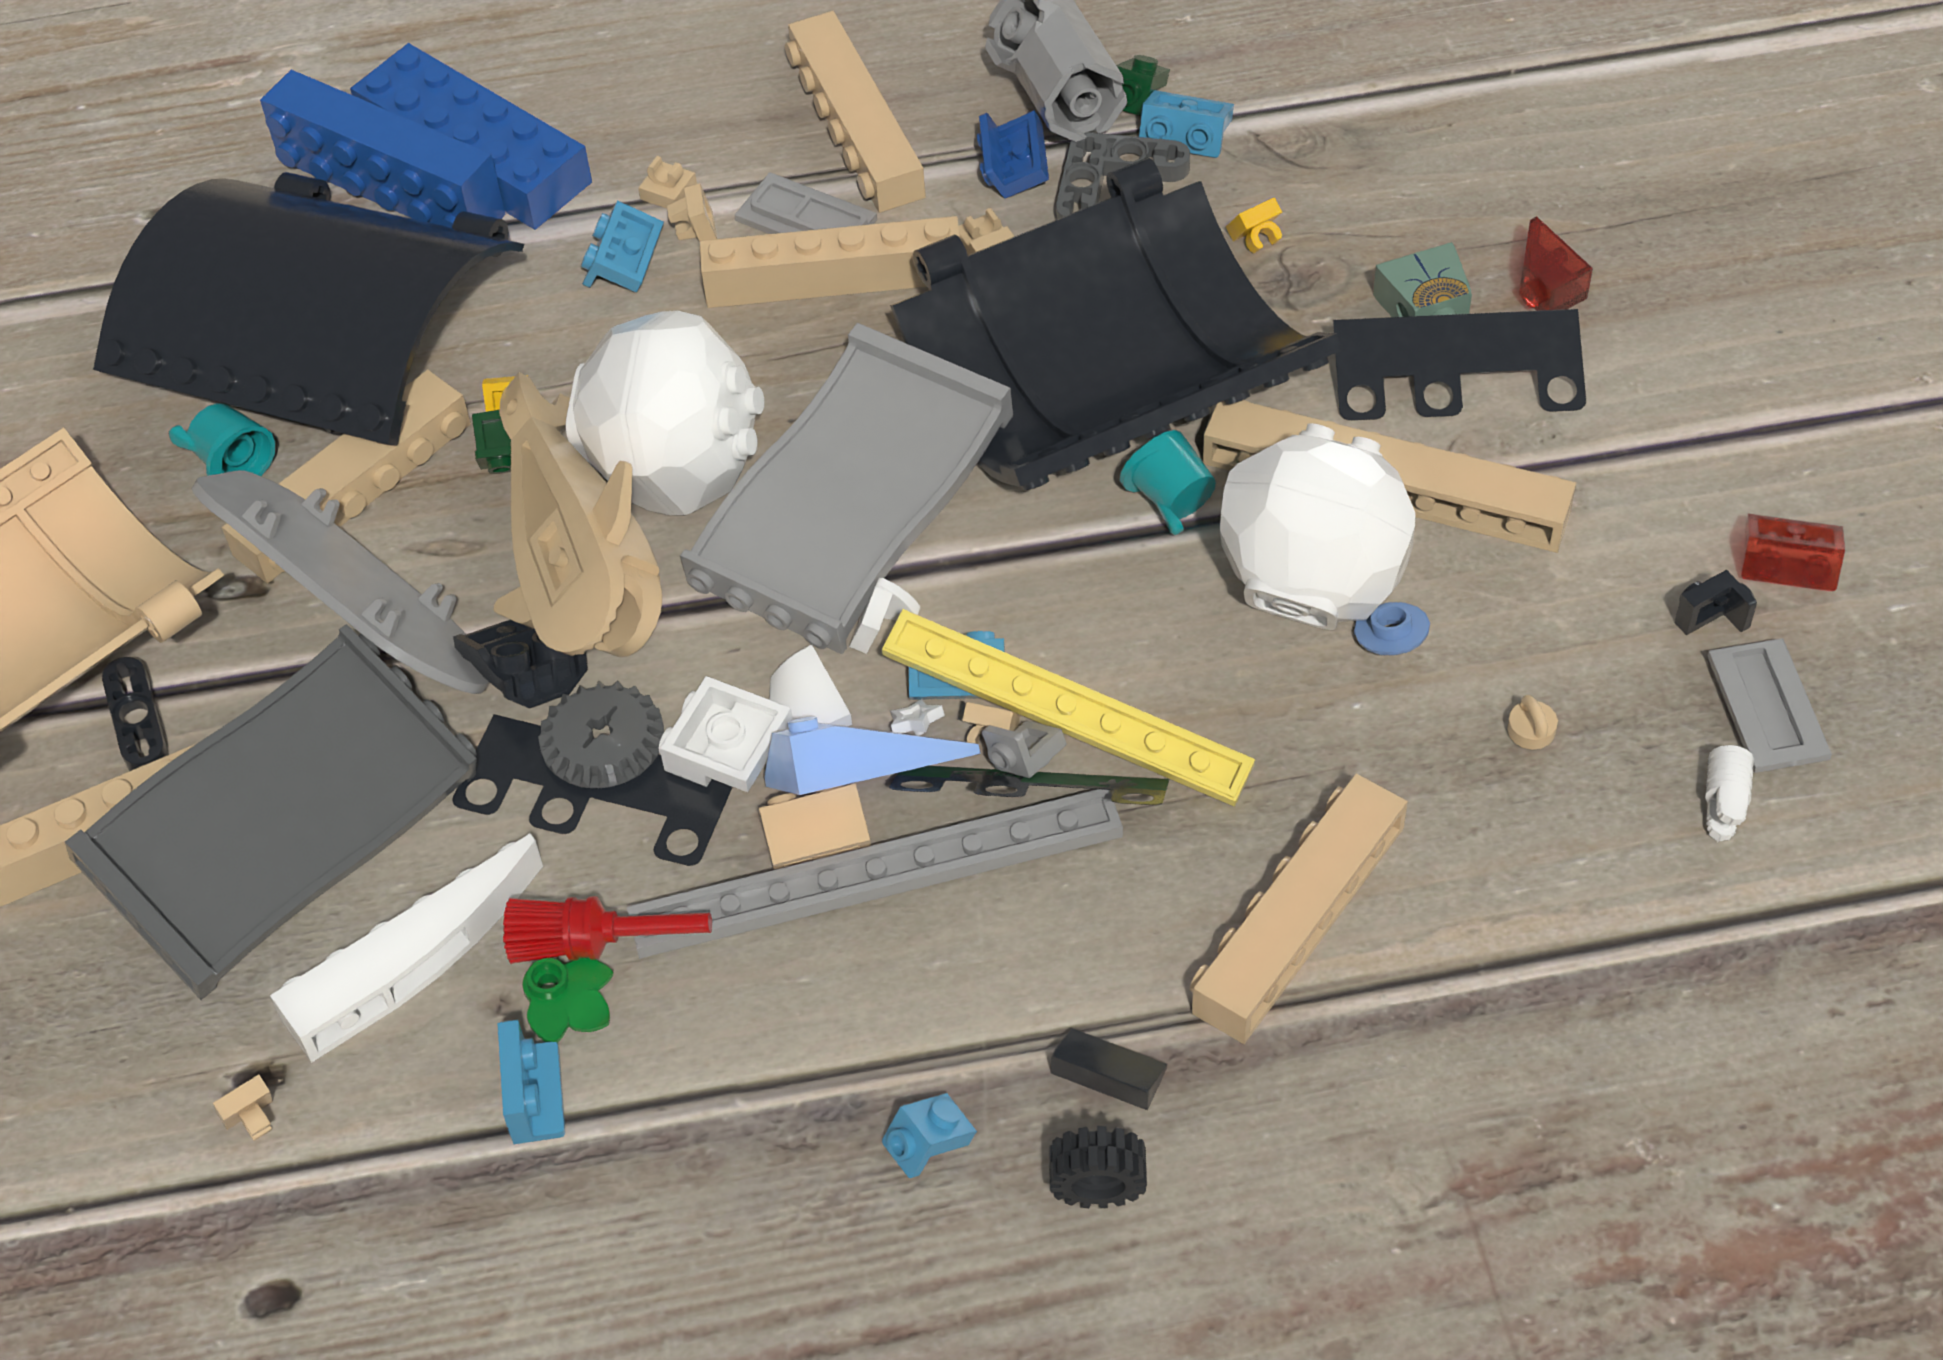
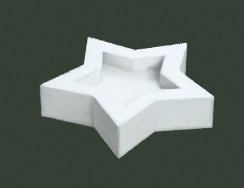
(915, 717)

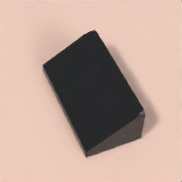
(1108, 1068)

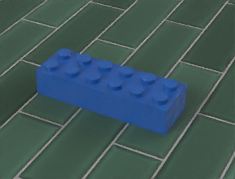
(378, 153)
(532, 160)

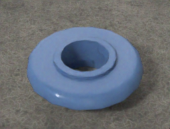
(1395, 640)

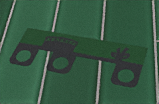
(992, 777)

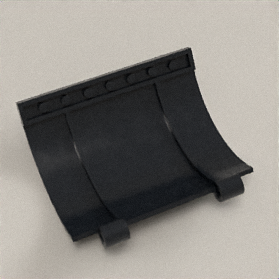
(286, 300)
(1103, 325)

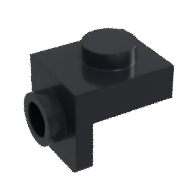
(1714, 598)

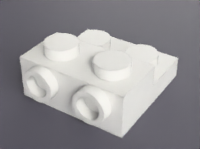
(722, 735)

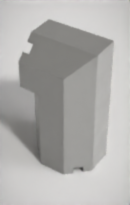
(1058, 64)

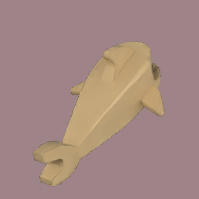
(574, 539)

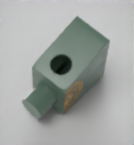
(1423, 284)

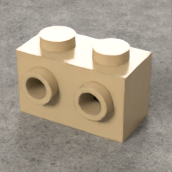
(814, 825)

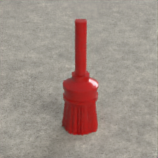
(582, 928)

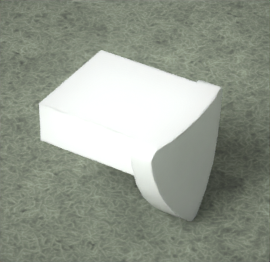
(885, 602)

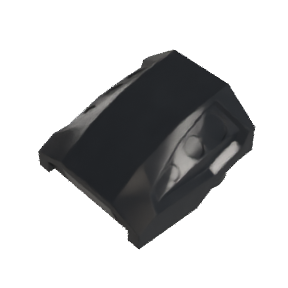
(520, 663)

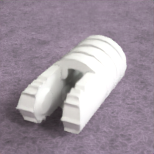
(1728, 790)

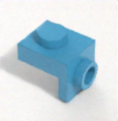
(926, 1131)

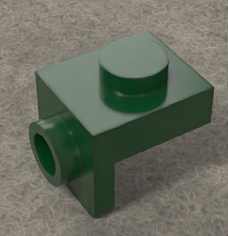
(1140, 79)
(492, 442)

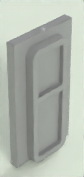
(788, 206)
(1769, 705)

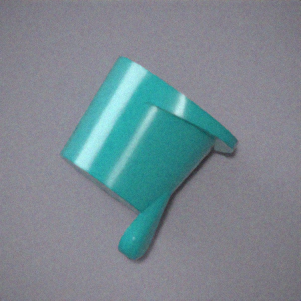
(226, 441)
(1170, 477)

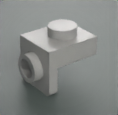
(1025, 749)

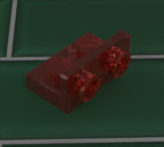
(1793, 552)

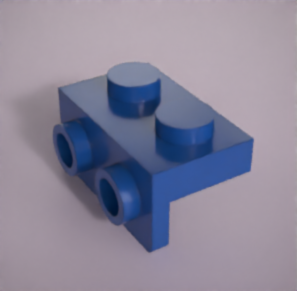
(1013, 153)

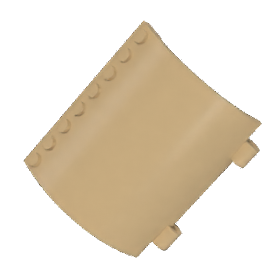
(77, 576)

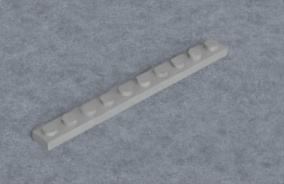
(887, 869)

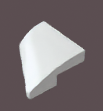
(808, 690)

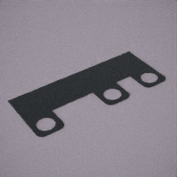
(1446, 345)
(513, 751)

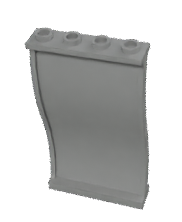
(847, 487)

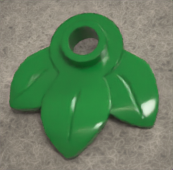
(571, 1002)

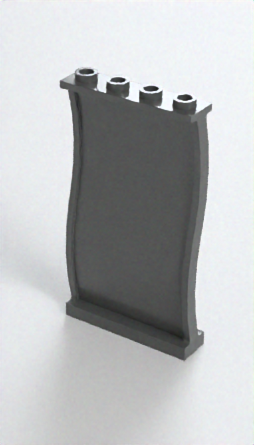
(273, 810)

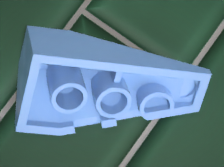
(827, 756)

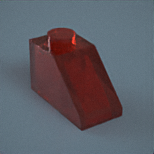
(1552, 271)

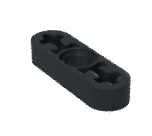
(121, 704)

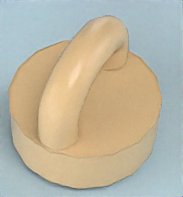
(1532, 724)

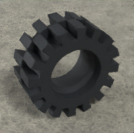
(1097, 1167)

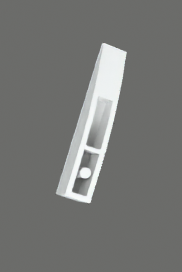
(403, 954)

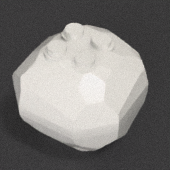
(671, 406)
(1317, 528)

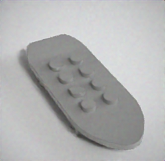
(343, 573)

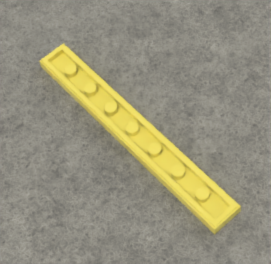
(1069, 706)

